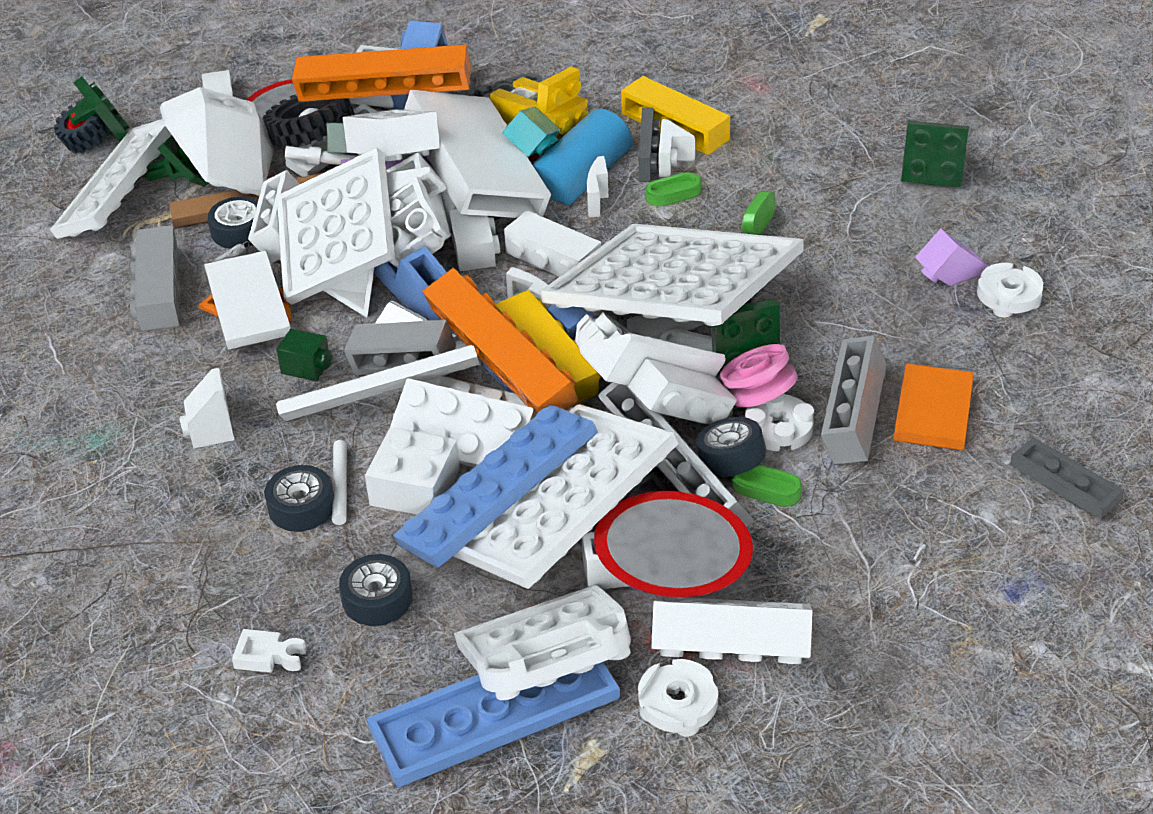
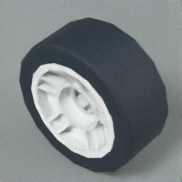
(232, 221)

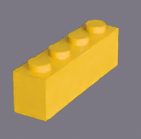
(705, 123)
(550, 335)

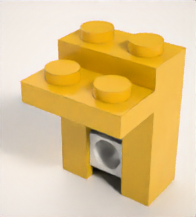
(554, 97)

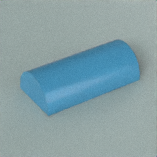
(568, 162)

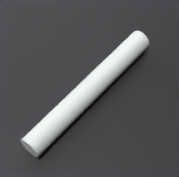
(339, 506)

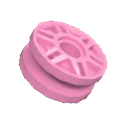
(759, 375)

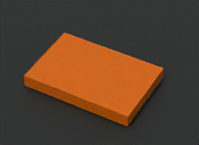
(934, 406)

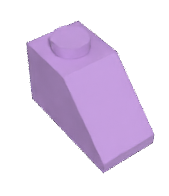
(949, 260)

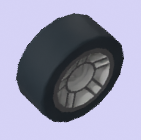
(731, 446)
(299, 498)
(375, 589)

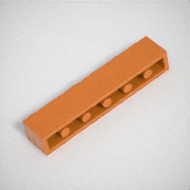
(382, 73)
(499, 344)

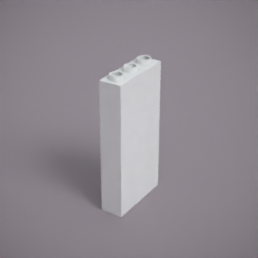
(477, 161)

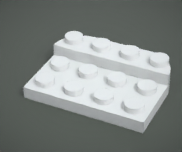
(546, 641)

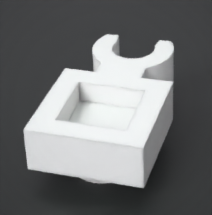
(264, 649)

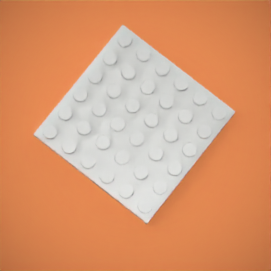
(674, 273)

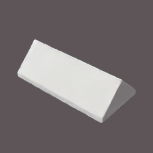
(621, 356)

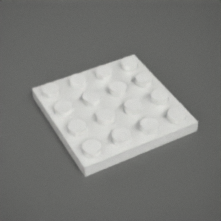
(335, 226)

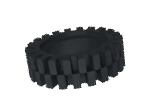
(289, 129)

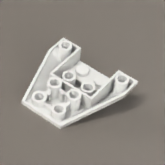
(221, 138)

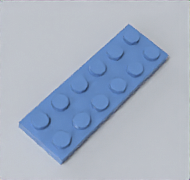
(494, 485)
(470, 721)

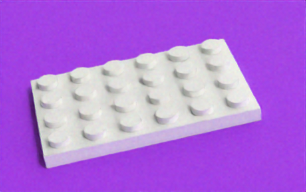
(570, 499)

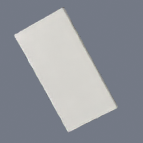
(247, 300)

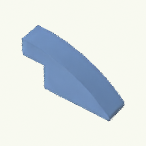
(411, 278)

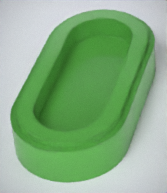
(673, 189)
(759, 213)
(769, 486)

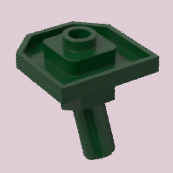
(174, 165)

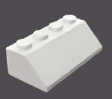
(732, 627)

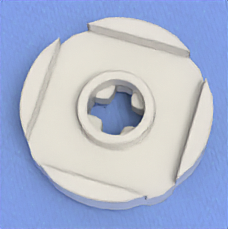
(1021, 293)
(797, 423)
(682, 715)

